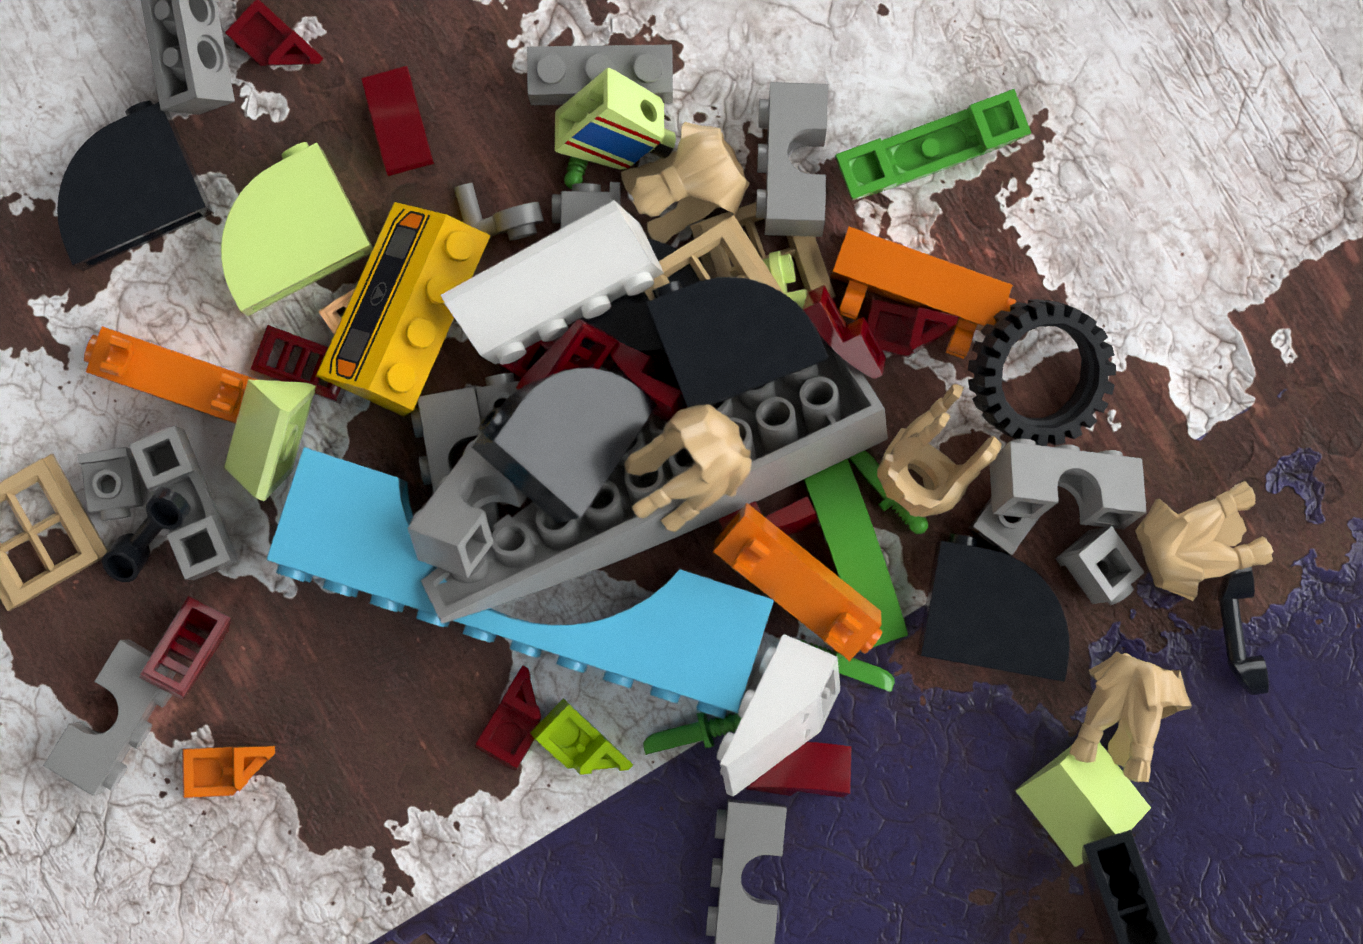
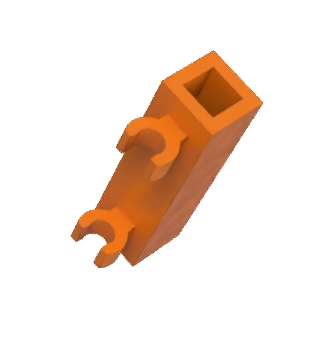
(918, 281)
(166, 374)
(799, 583)

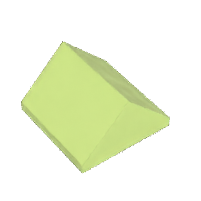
(268, 434)
(1082, 801)

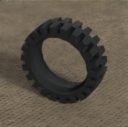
(1087, 395)

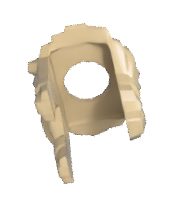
(697, 176)
(719, 466)
(942, 478)
(1196, 542)
(1138, 698)

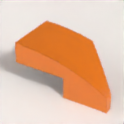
(221, 769)

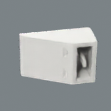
(782, 712)

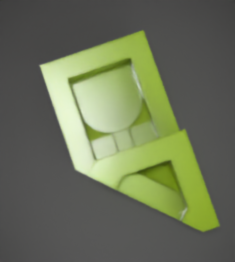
(577, 741)

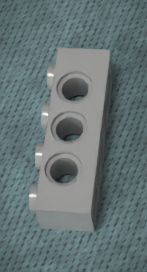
(188, 55)

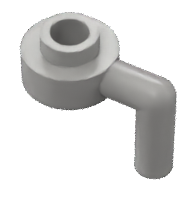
(516, 221)

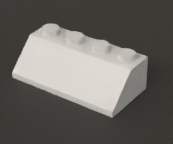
(554, 284)

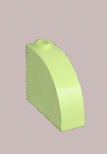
(289, 230)

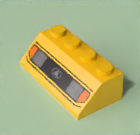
(398, 308)

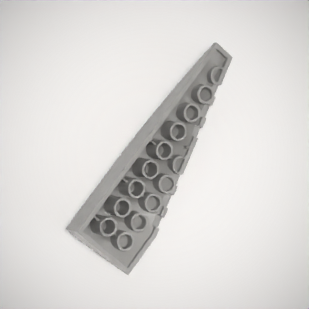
(792, 433)

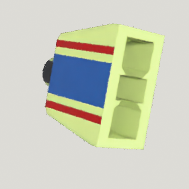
(613, 123)

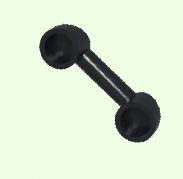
(131, 551)
(1248, 671)

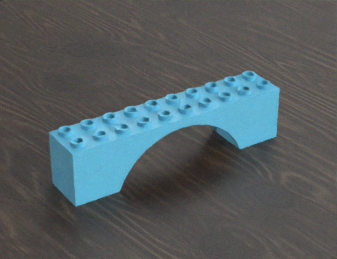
(682, 640)

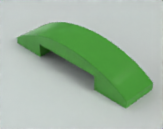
(933, 146)
(854, 543)

